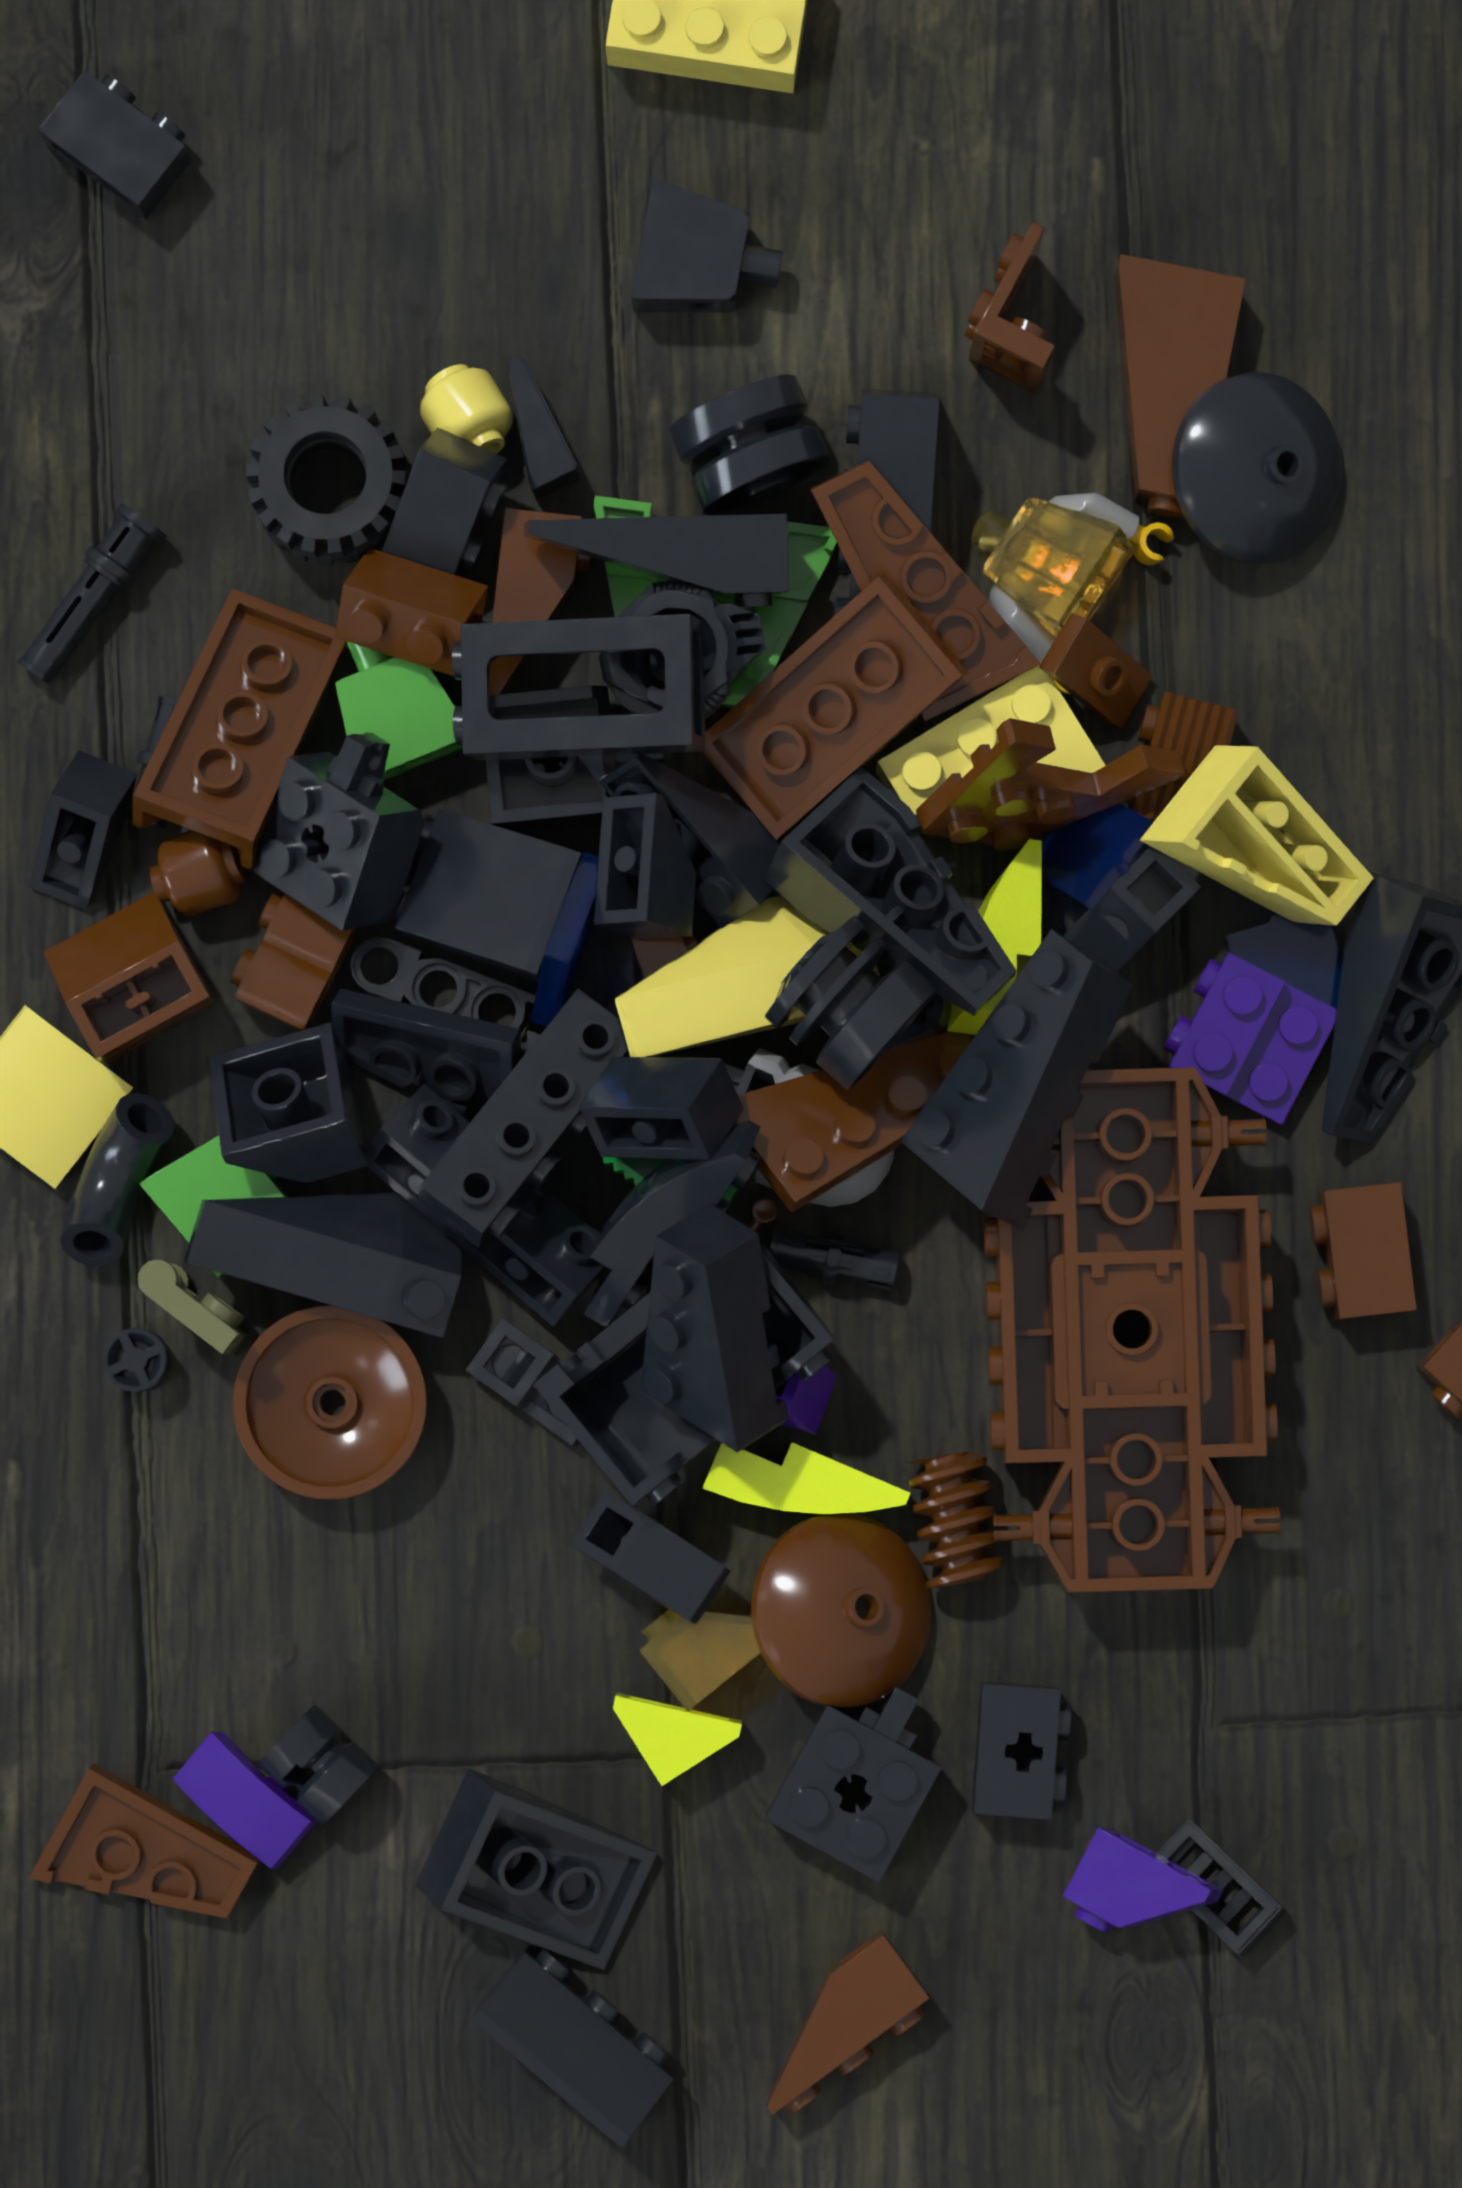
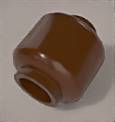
(197, 873)

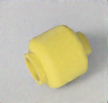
(468, 406)

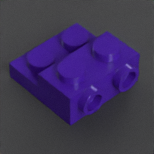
(1251, 1036)

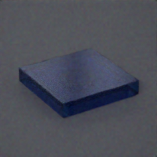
(567, 942)

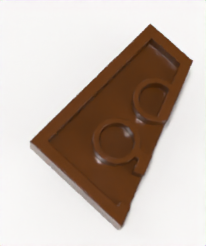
(144, 1849)

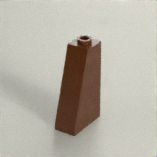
(1173, 346)

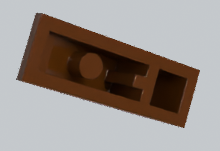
(531, 585)

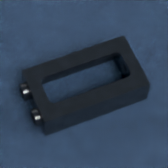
(671, 730)

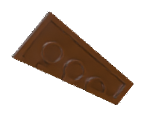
(886, 537)
(823, 1134)

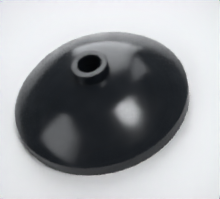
(1230, 473)

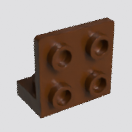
(1014, 348)

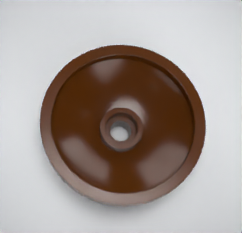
(283, 1391)
(809, 1617)

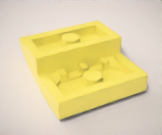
(51, 1096)

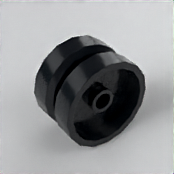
(749, 444)

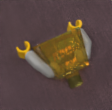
(1059, 561)

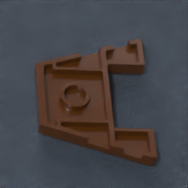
(1017, 799)

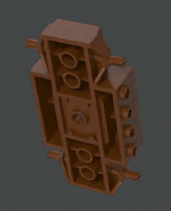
(1136, 1424)

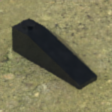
(720, 553)

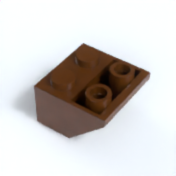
(128, 978)

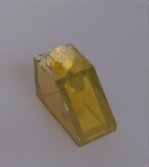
(699, 1656)

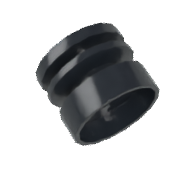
(850, 1002)

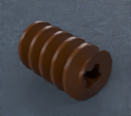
(955, 1518)

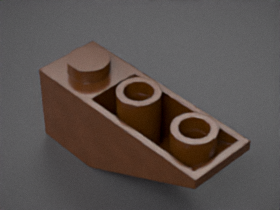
(856, 2003)

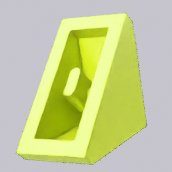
(671, 1735)

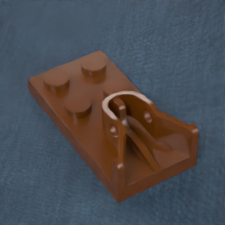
(831, 706)
(239, 722)

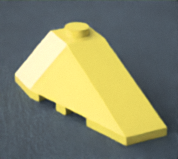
(719, 984)

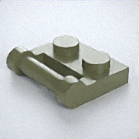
(207, 1317)

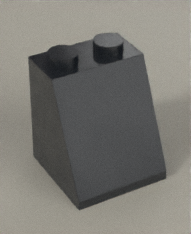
(486, 893)

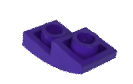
(243, 1801)

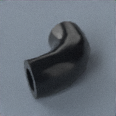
(112, 1177)

